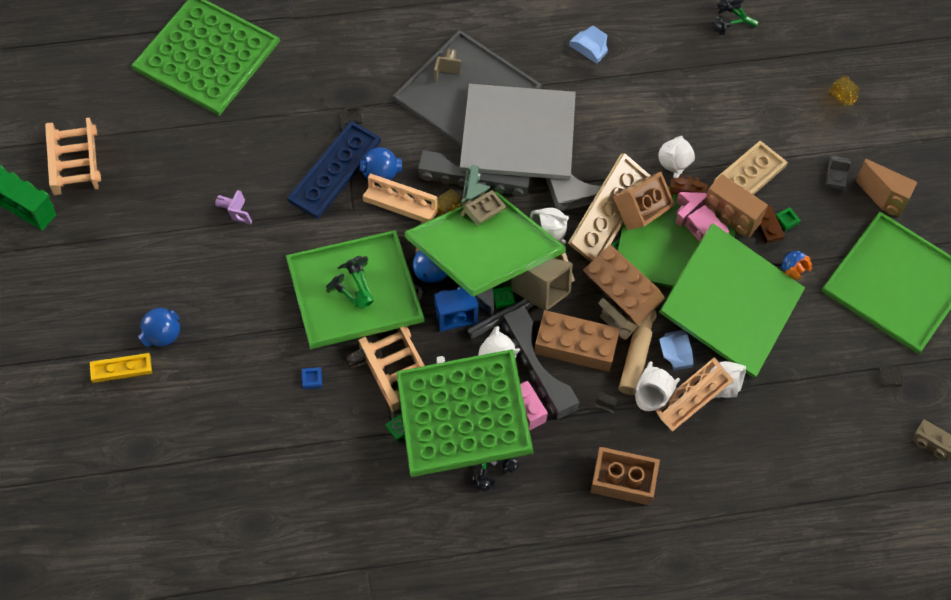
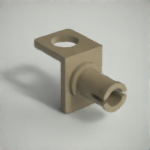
(447, 64)

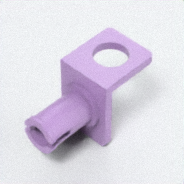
(234, 207)

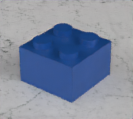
(455, 309)

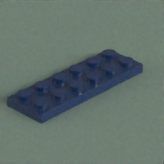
(333, 170)

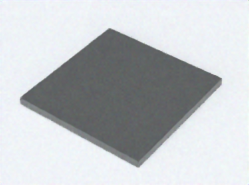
(445, 102)

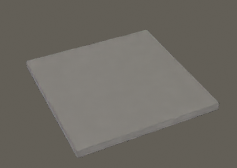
(518, 131)

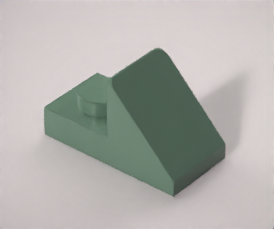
(471, 186)

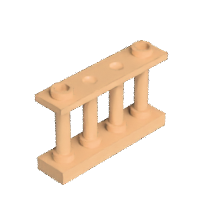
(55, 150)
(377, 365)

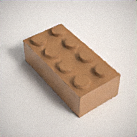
(624, 284)
(576, 341)

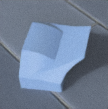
(590, 43)
(677, 349)

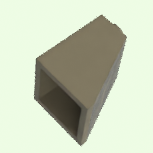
(544, 283)

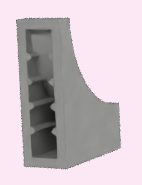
(571, 193)

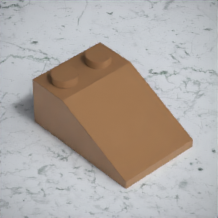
(885, 187)
(644, 201)

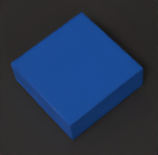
(311, 378)

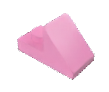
(689, 203)

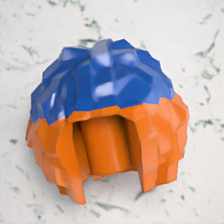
(796, 263)

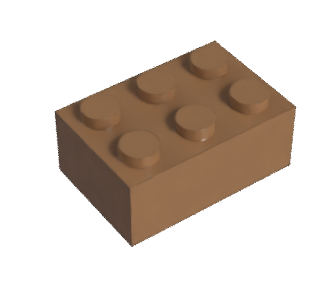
(735, 206)
(625, 476)

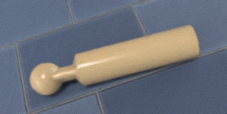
(637, 355)

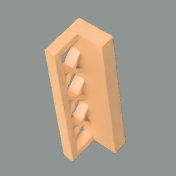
(400, 202)
(694, 396)

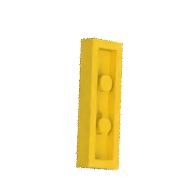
(120, 367)

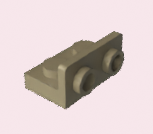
(483, 208)
(617, 318)
(933, 439)

